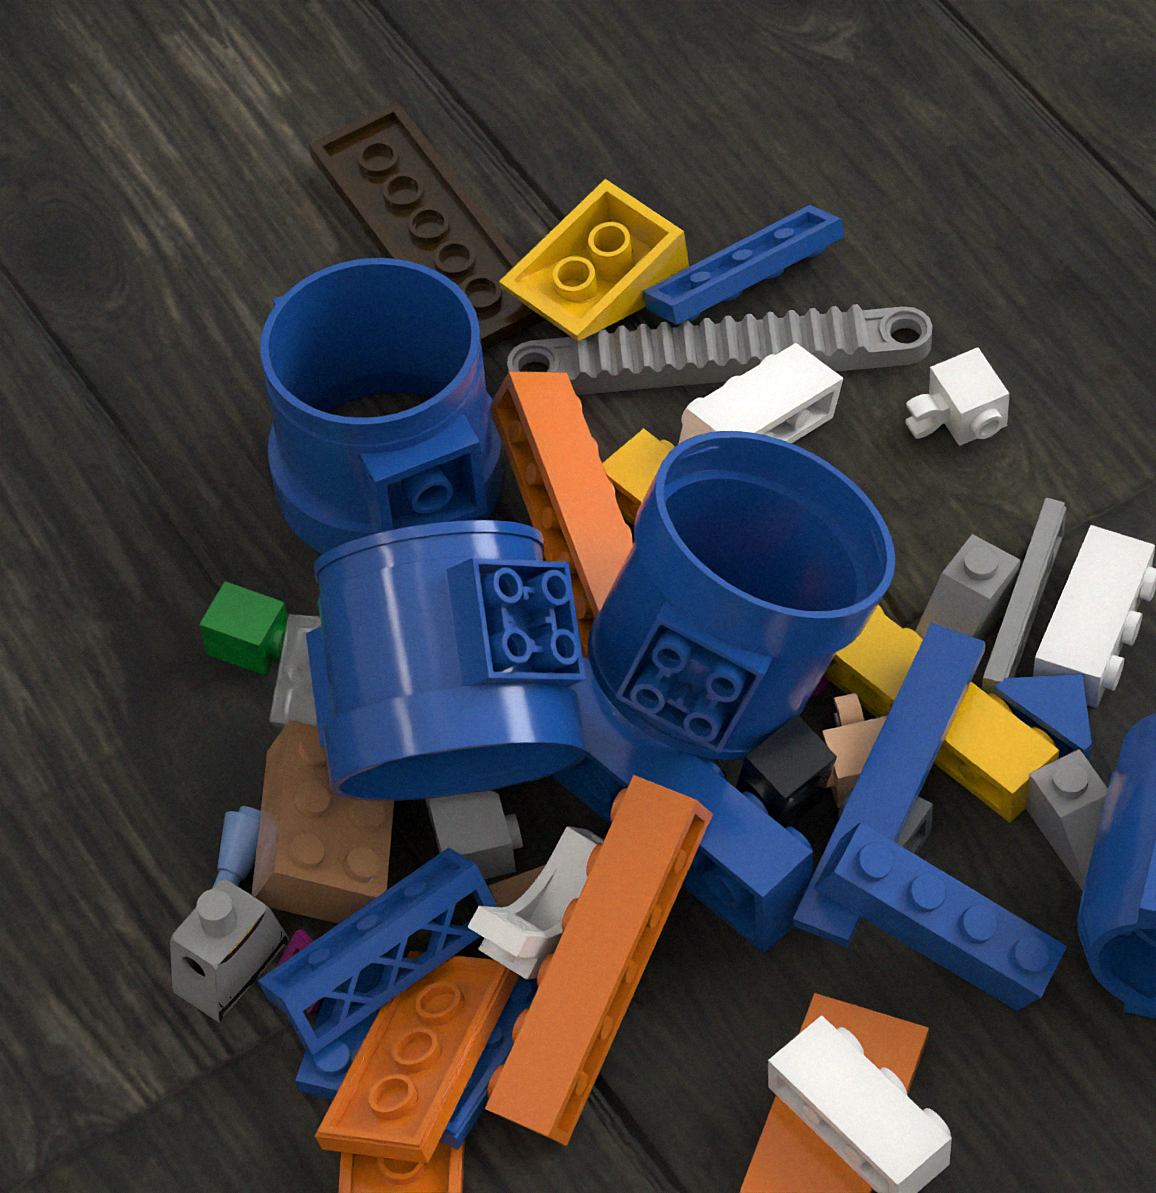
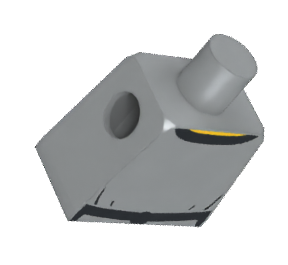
(229, 941)

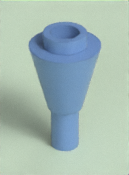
(238, 845)

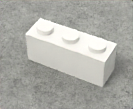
(777, 399)
(1098, 611)
(859, 1109)

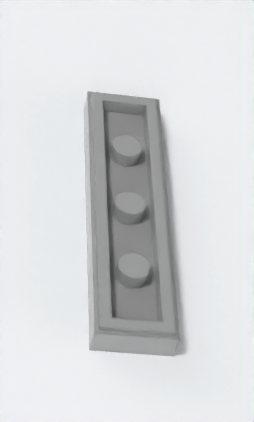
(1026, 595)

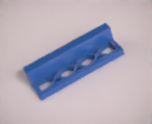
(365, 939)

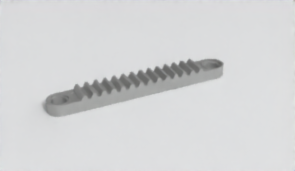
(727, 349)

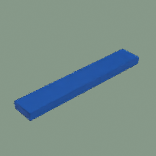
(898, 763)

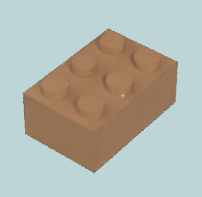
(315, 848)

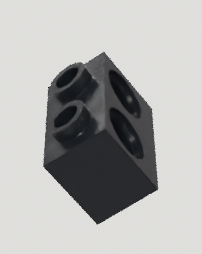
(788, 771)

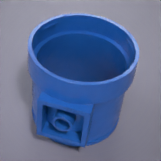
(364, 334)
(737, 592)
(445, 662)

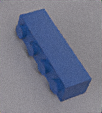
(940, 917)

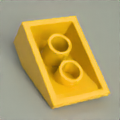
(598, 263)

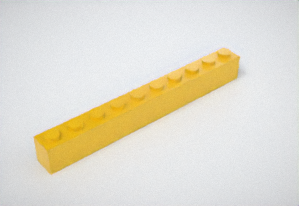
(985, 744)

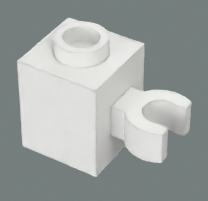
(963, 397)

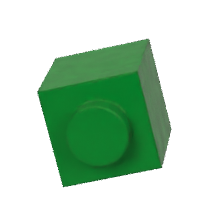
(244, 628)

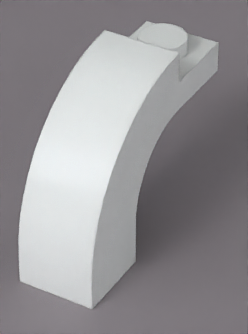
(531, 926)

